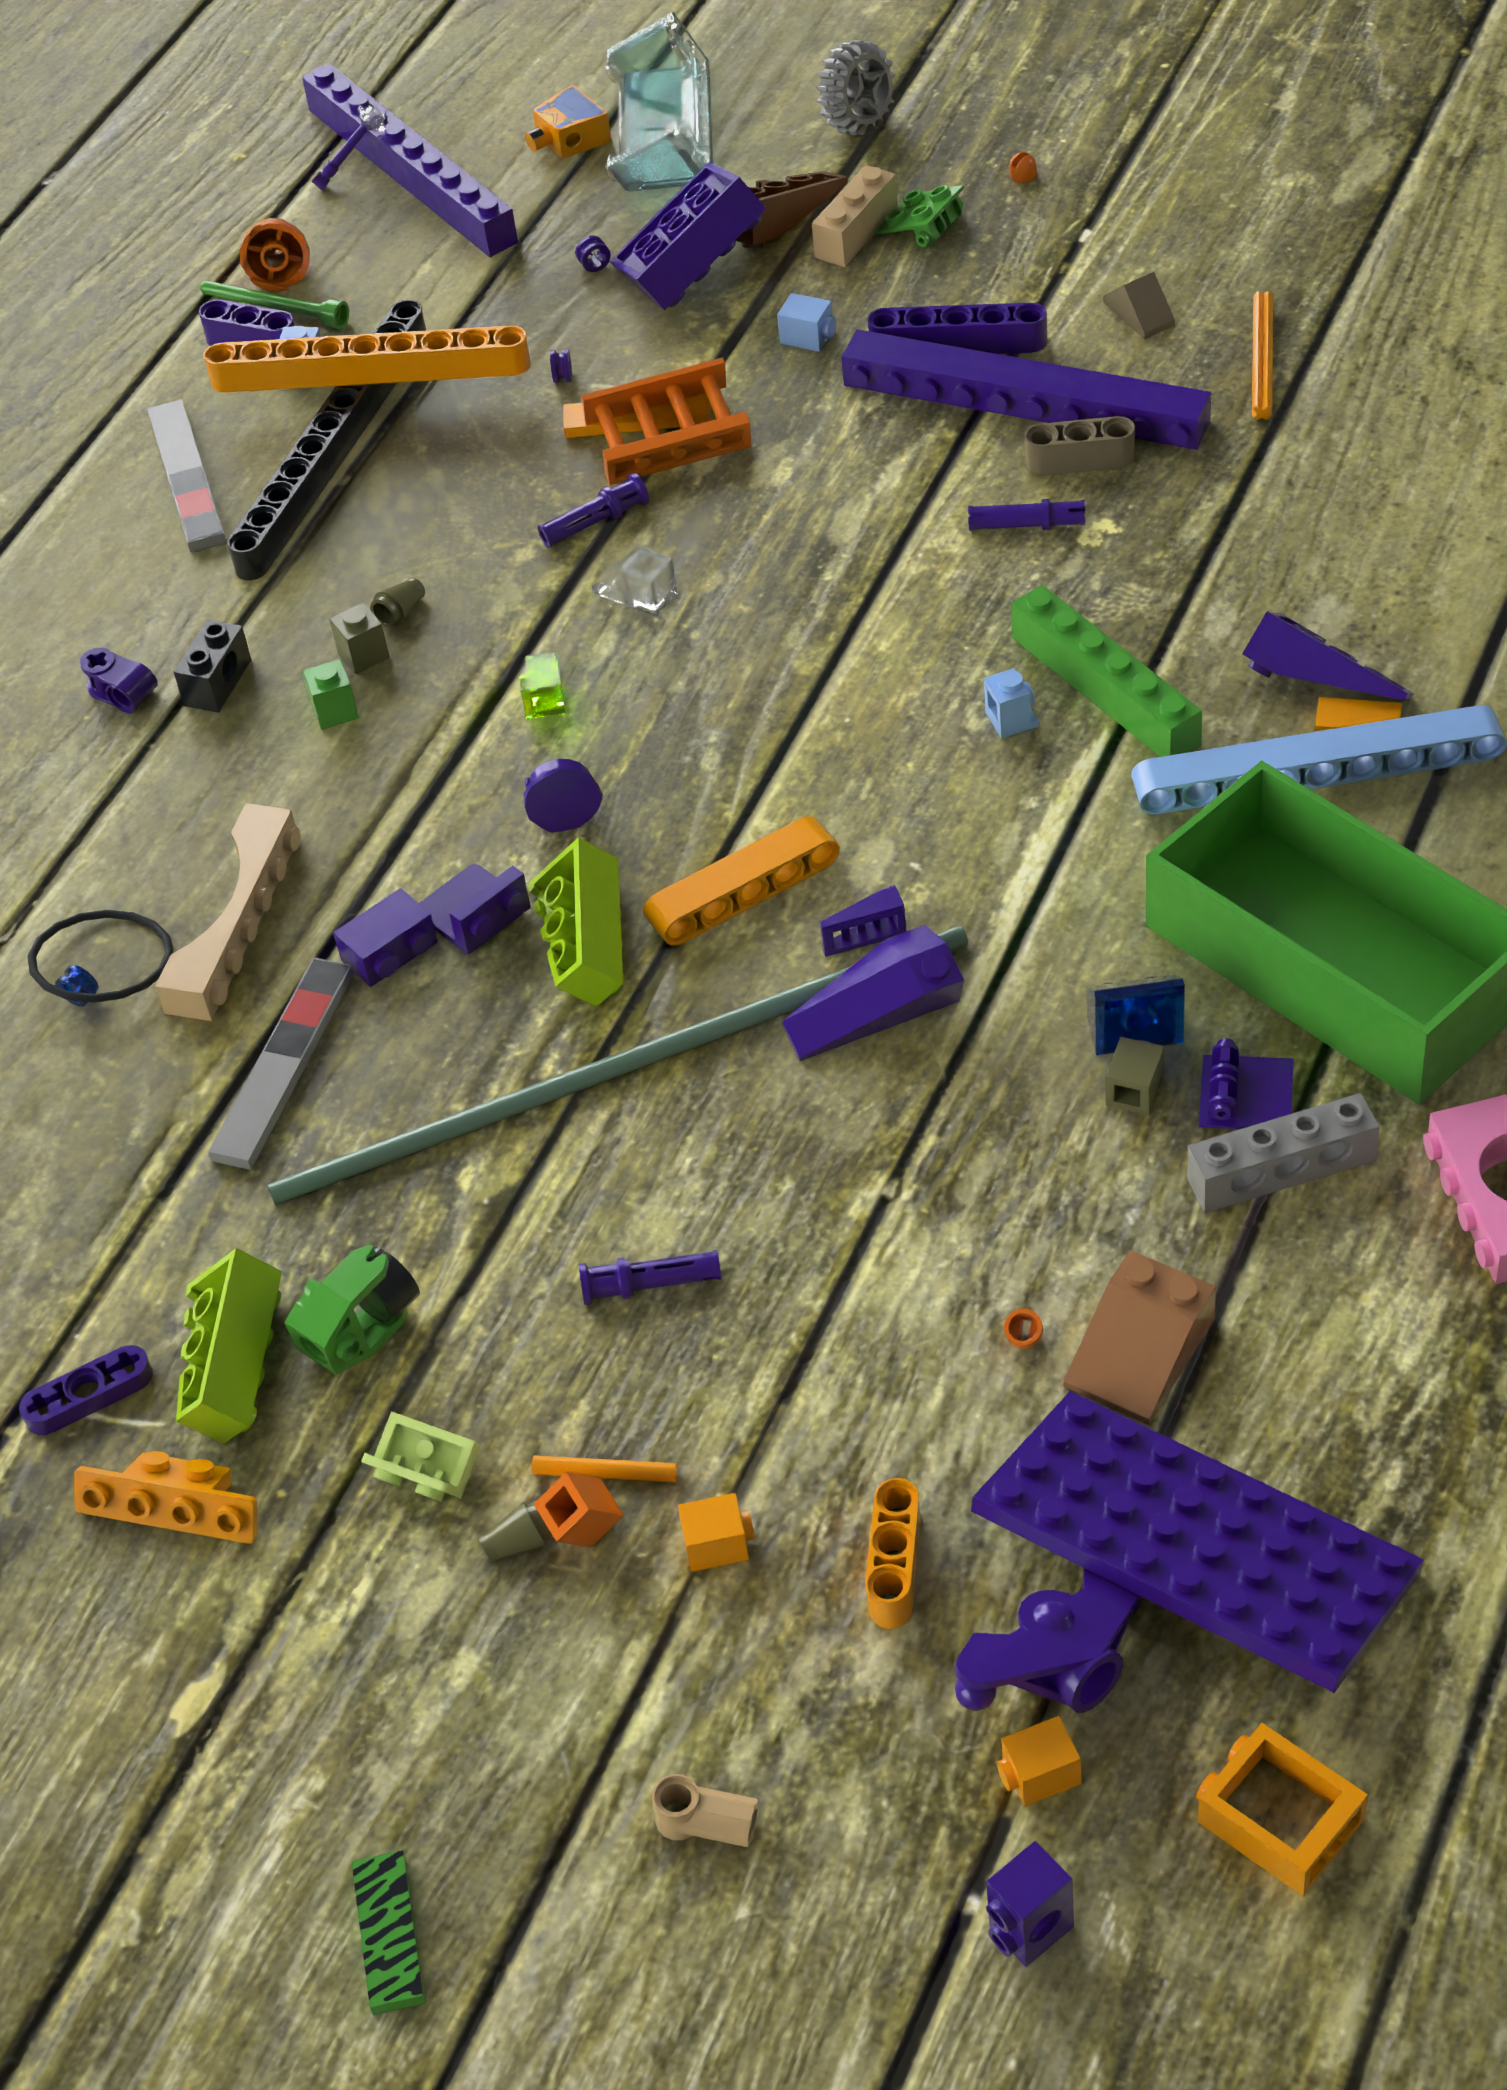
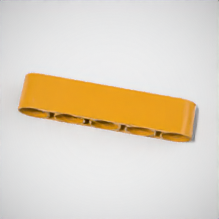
(741, 880)

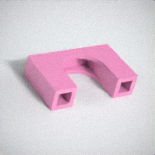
(1466, 1145)

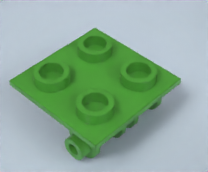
(926, 213)

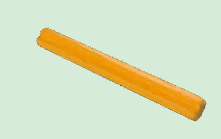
(1262, 356)

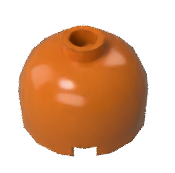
(273, 268)

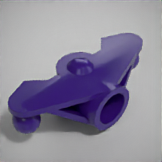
(1058, 1652)

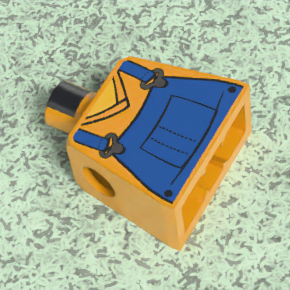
(569, 124)

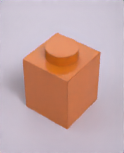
(578, 1509)

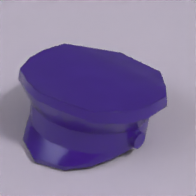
(561, 795)

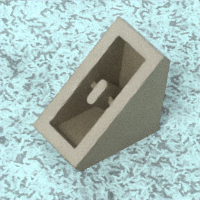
(1142, 305)

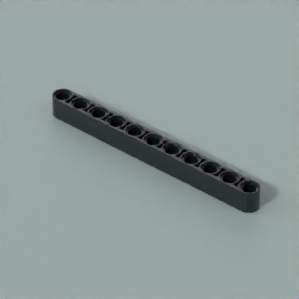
(313, 461)

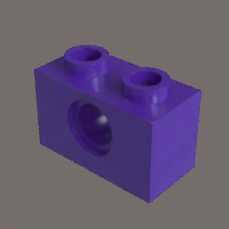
(1029, 1904)

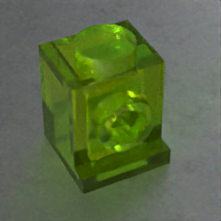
(542, 686)

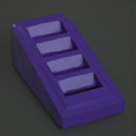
(872, 922)

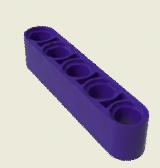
(977, 327)

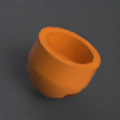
(1022, 167)
(1014, 1327)

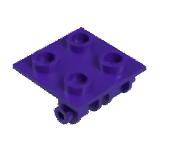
(1243, 1088)

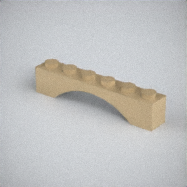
(200, 973)

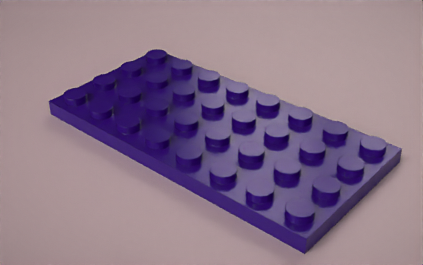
(1200, 1539)

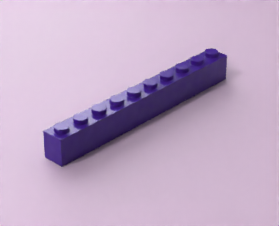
(413, 162)
(1023, 387)

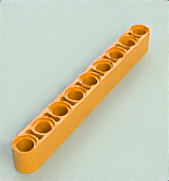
(367, 359)

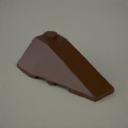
(789, 203)

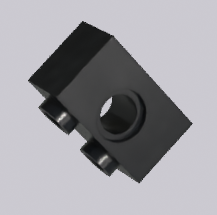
(212, 665)

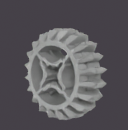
(849, 86)

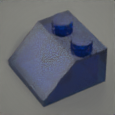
(1136, 1010)

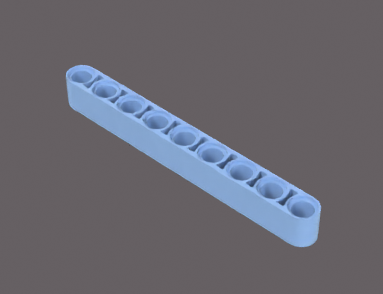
(1324, 757)

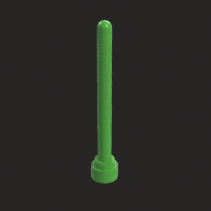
(332, 312)

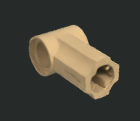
(708, 1815)

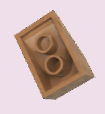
(1141, 1336)

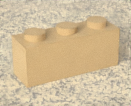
(854, 215)

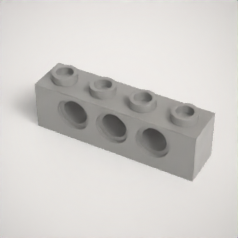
(1282, 1152)

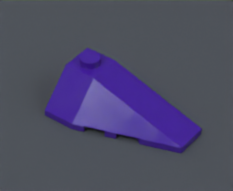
(1299, 653)
(882, 989)

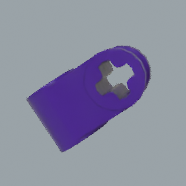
(117, 679)

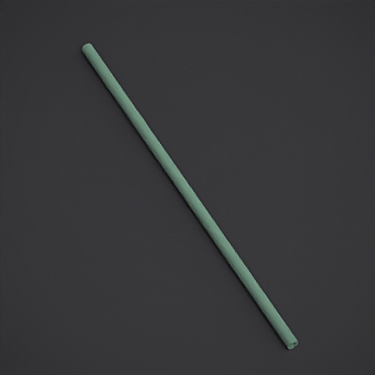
(561, 1085)

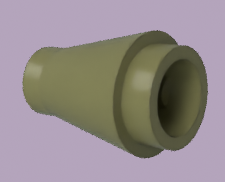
(396, 602)
(516, 1533)

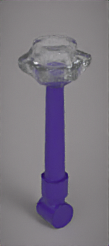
(371, 119)

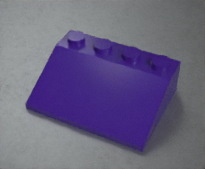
(689, 235)

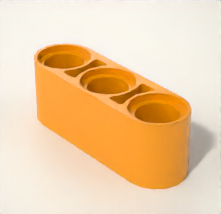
(893, 1572)

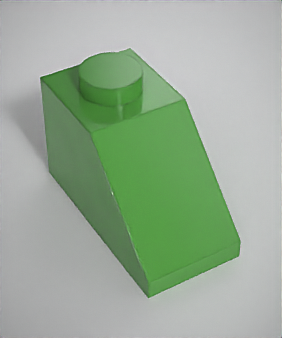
(330, 694)

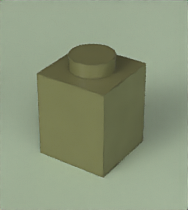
(359, 638)
(1134, 1075)

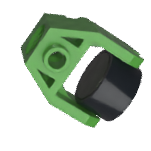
(325, 1318)

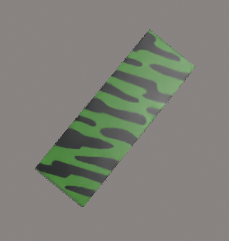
(388, 1933)

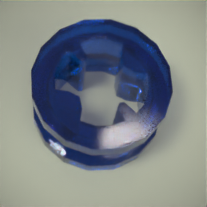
(77, 980)

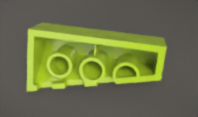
(582, 921)
(227, 1344)

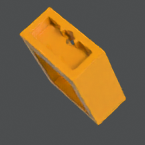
(1293, 1867)

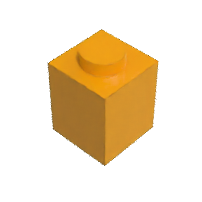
(715, 1531)
(1039, 1761)

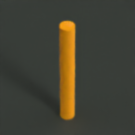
(606, 1468)

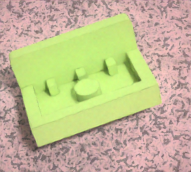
(424, 1455)

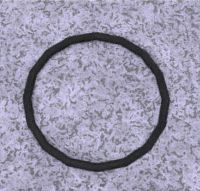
(114, 995)

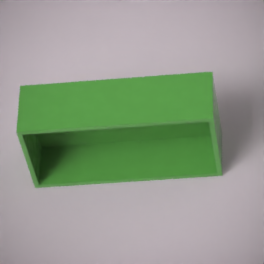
(1335, 929)

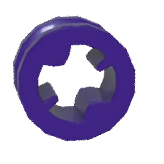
(585, 248)
(561, 365)

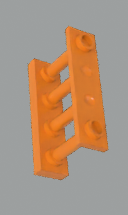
(674, 448)

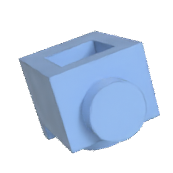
(1009, 703)

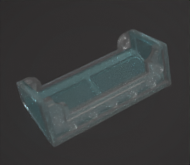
(661, 107)

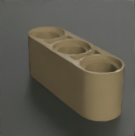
(1079, 445)

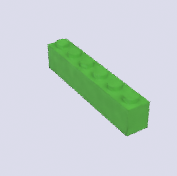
(1106, 673)

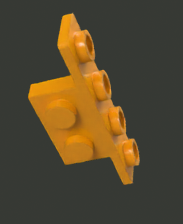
(169, 1496)

